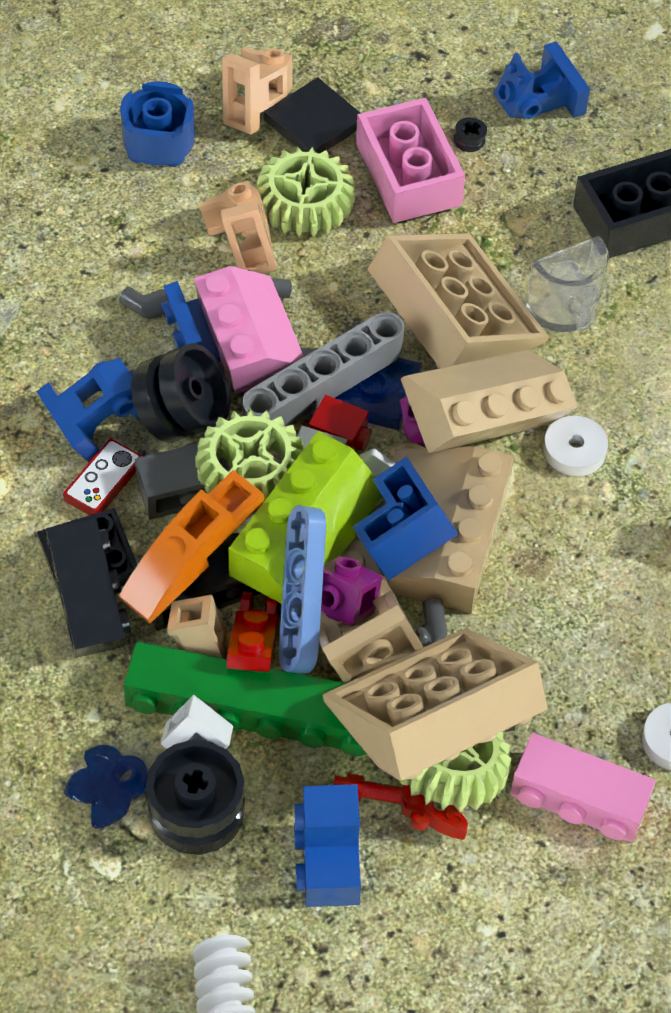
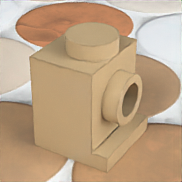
(198, 626)

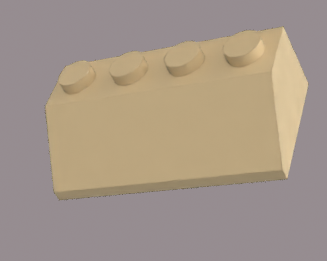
(487, 399)

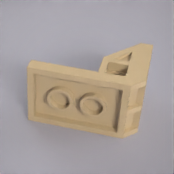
(373, 641)

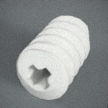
(221, 976)

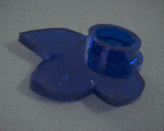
(101, 784)

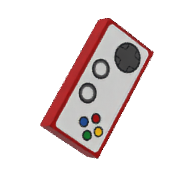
(102, 478)

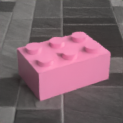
(410, 160)

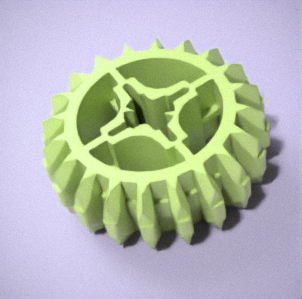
(306, 191)
(246, 447)
(468, 779)

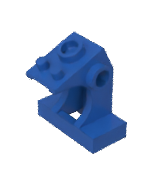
(556, 80)
(80, 422)

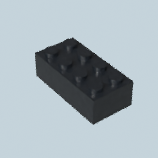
(627, 203)

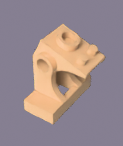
(266, 82)
(242, 212)

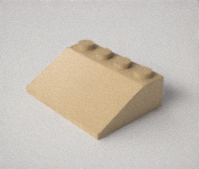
(453, 298)
(471, 491)
(438, 702)

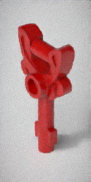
(421, 816)

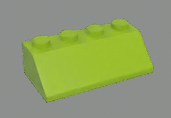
(321, 477)

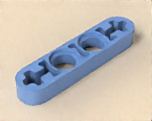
(301, 633)

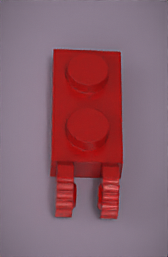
(253, 636)

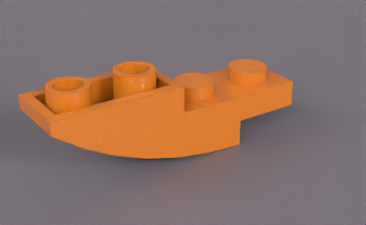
(186, 542)

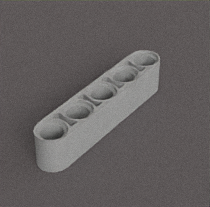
(328, 370)

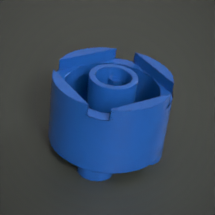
(158, 124)

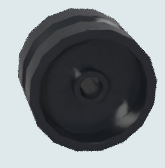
(180, 392)
(195, 797)

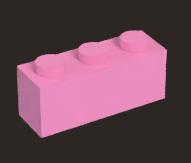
(582, 788)

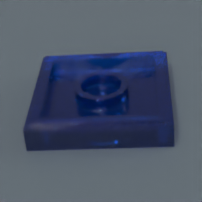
(382, 393)

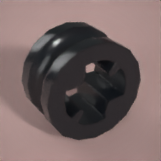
(470, 143)

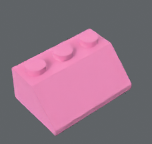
(247, 325)

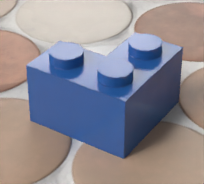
(407, 525)
(329, 836)

